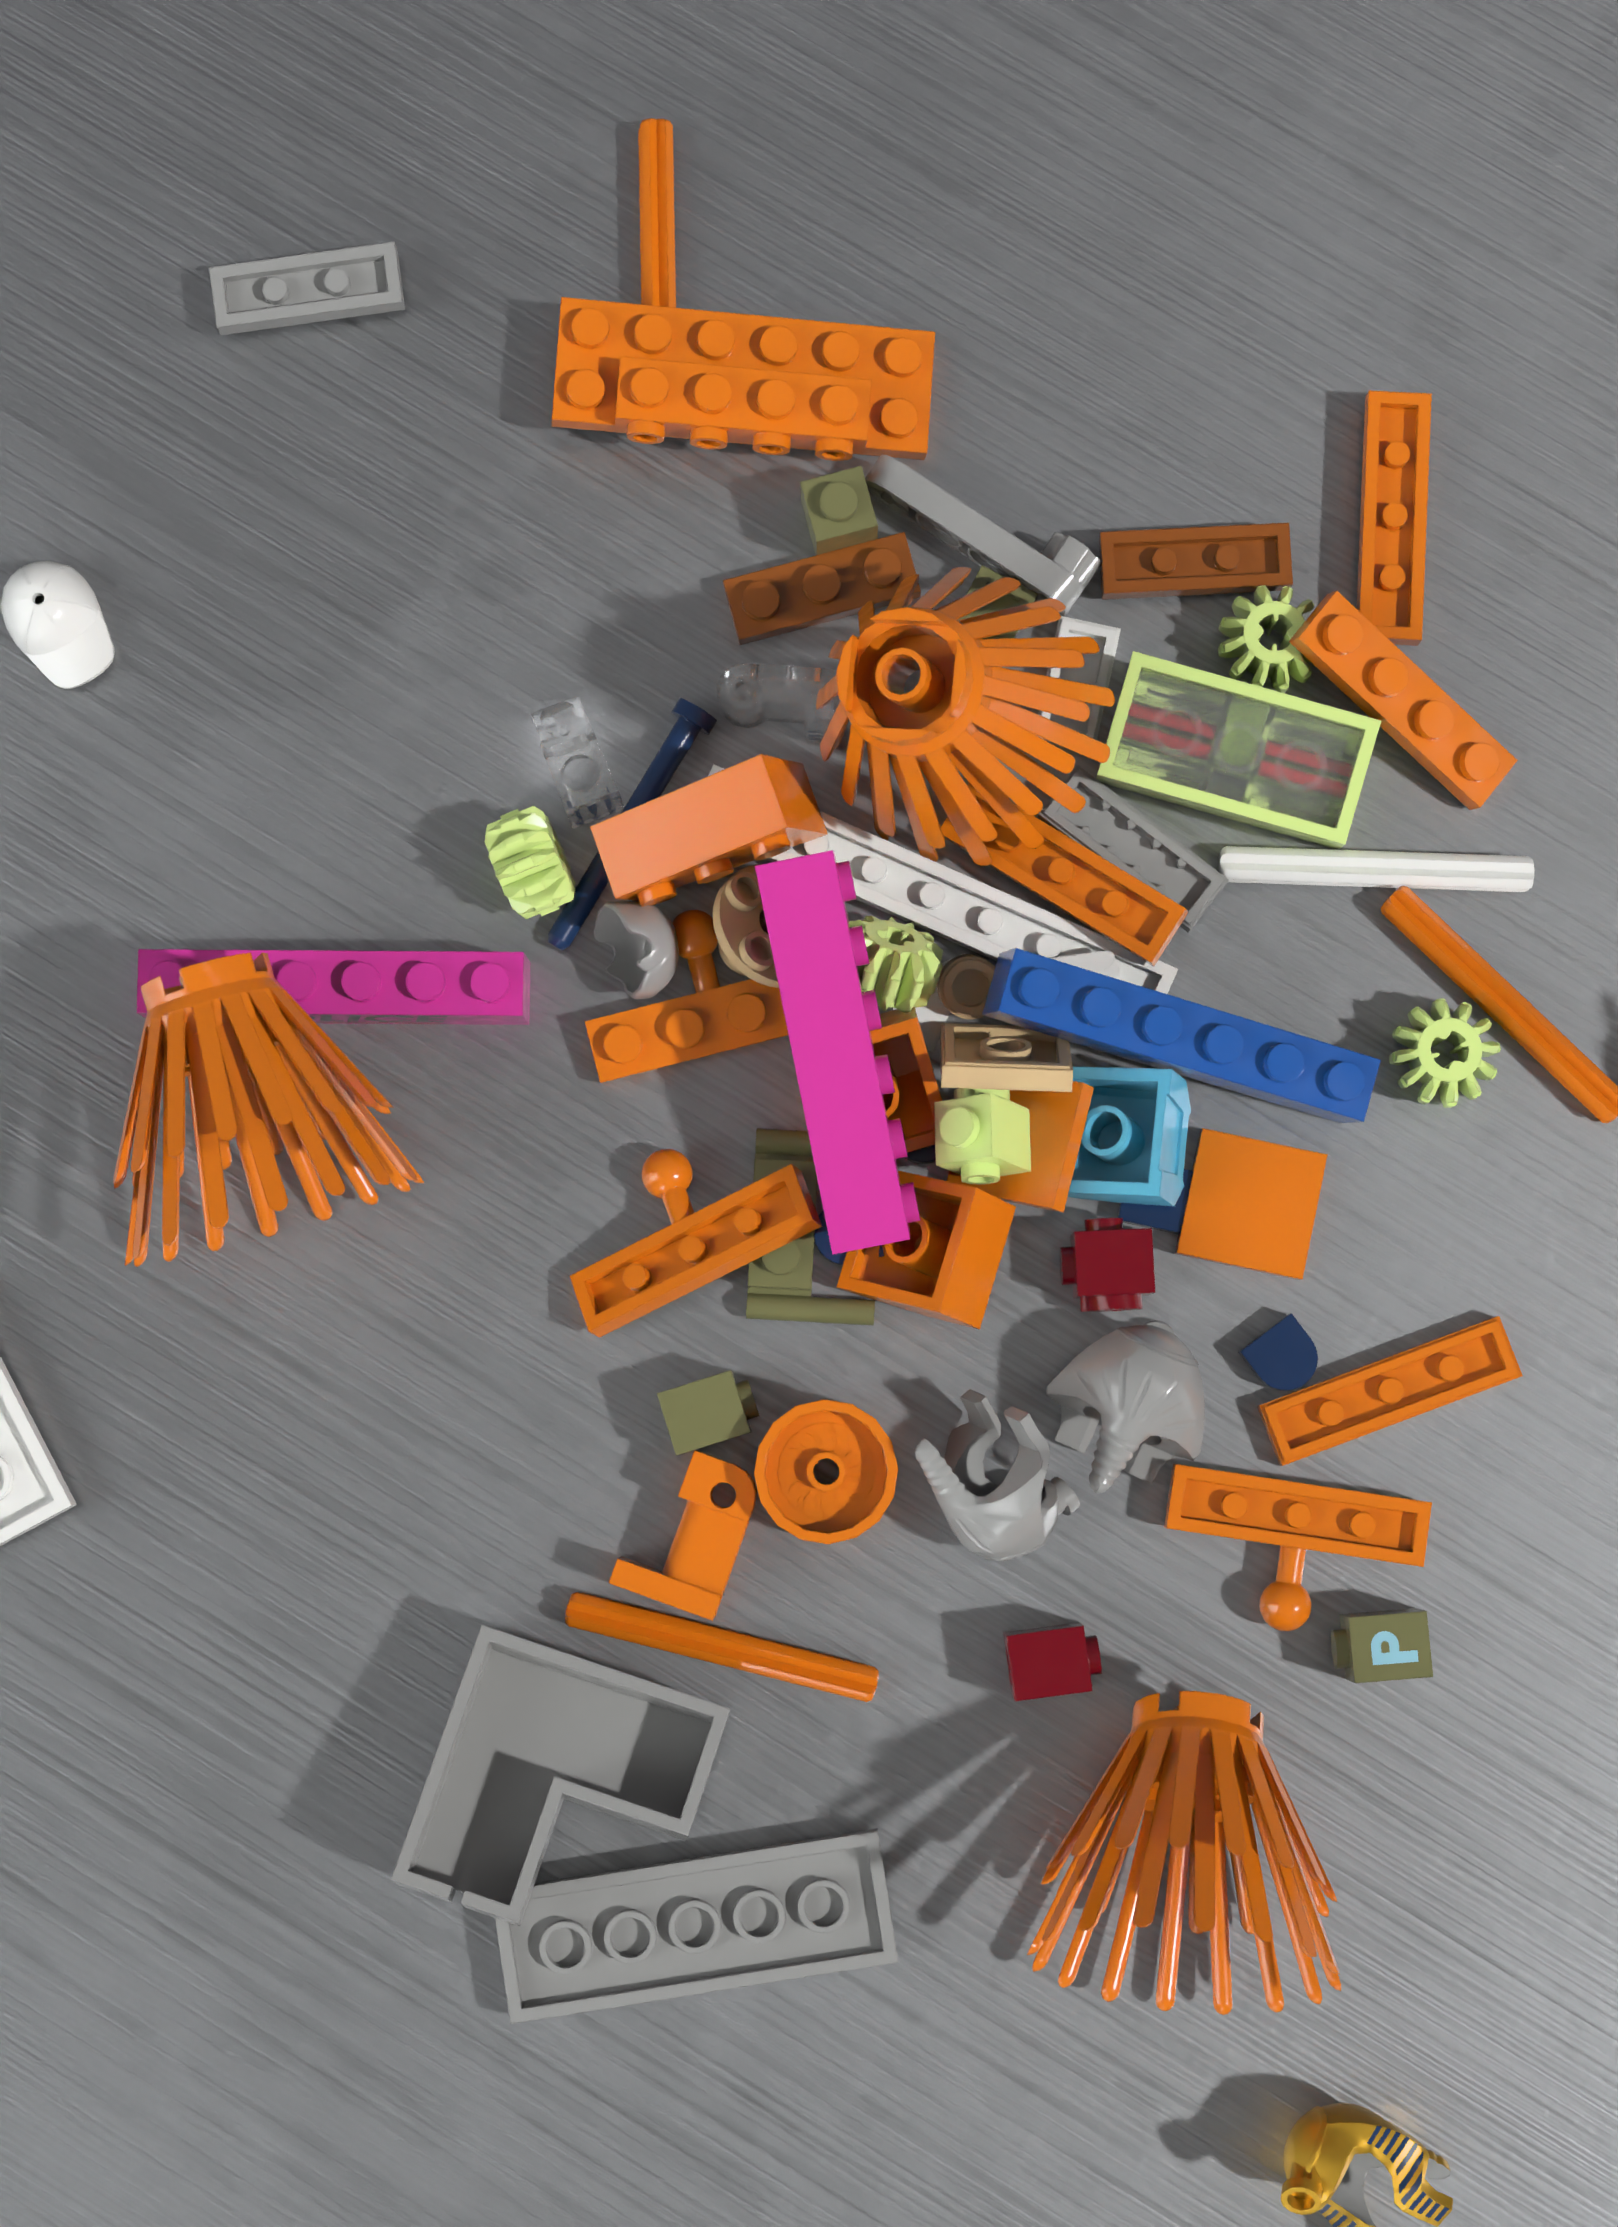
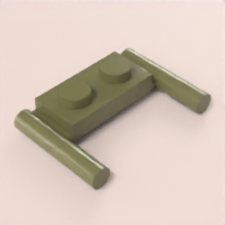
(783, 1278)

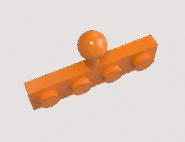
(689, 1025)
(695, 1245)
(1296, 1519)

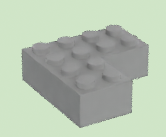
(542, 1732)

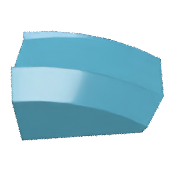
(1132, 1136)

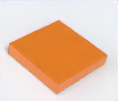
(1055, 1140)
(1251, 1204)

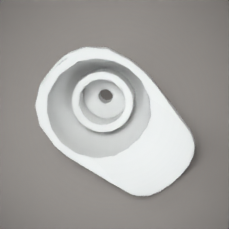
(65, 631)

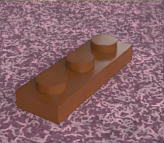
(1195, 560)
(818, 588)

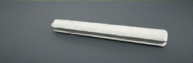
(1376, 869)

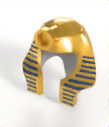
(1334, 2151)

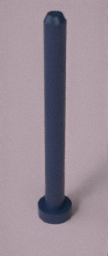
(652, 785)

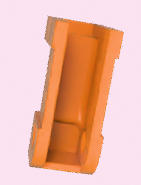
(703, 1543)

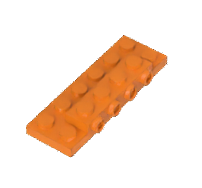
(743, 380)

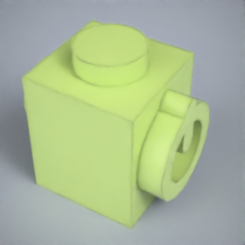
(982, 1135)

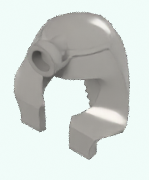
(1146, 1396)
(987, 1517)

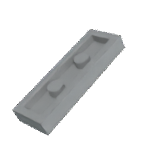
(307, 288)

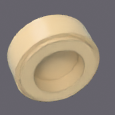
(965, 985)

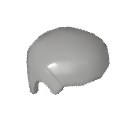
(642, 946)

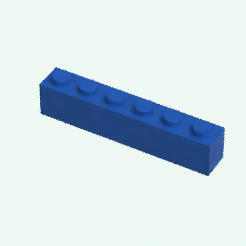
(1181, 1036)

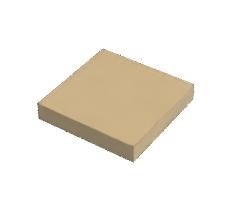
(1003, 1058)

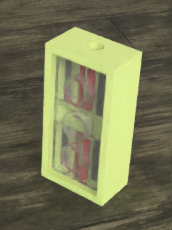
(1238, 751)

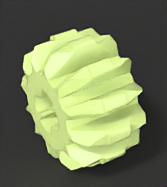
(1247, 631)
(529, 862)
(901, 963)
(1456, 1075)

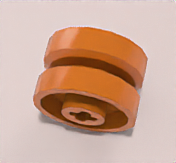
(826, 1510)

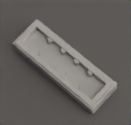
(1135, 845)

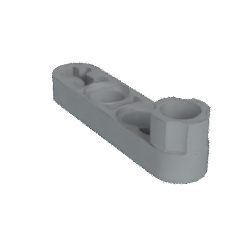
(1055, 573)

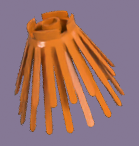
(959, 712)
(253, 1075)
(1195, 1781)

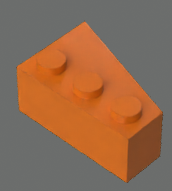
(708, 829)

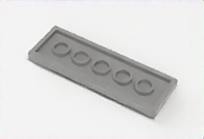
(698, 1926)

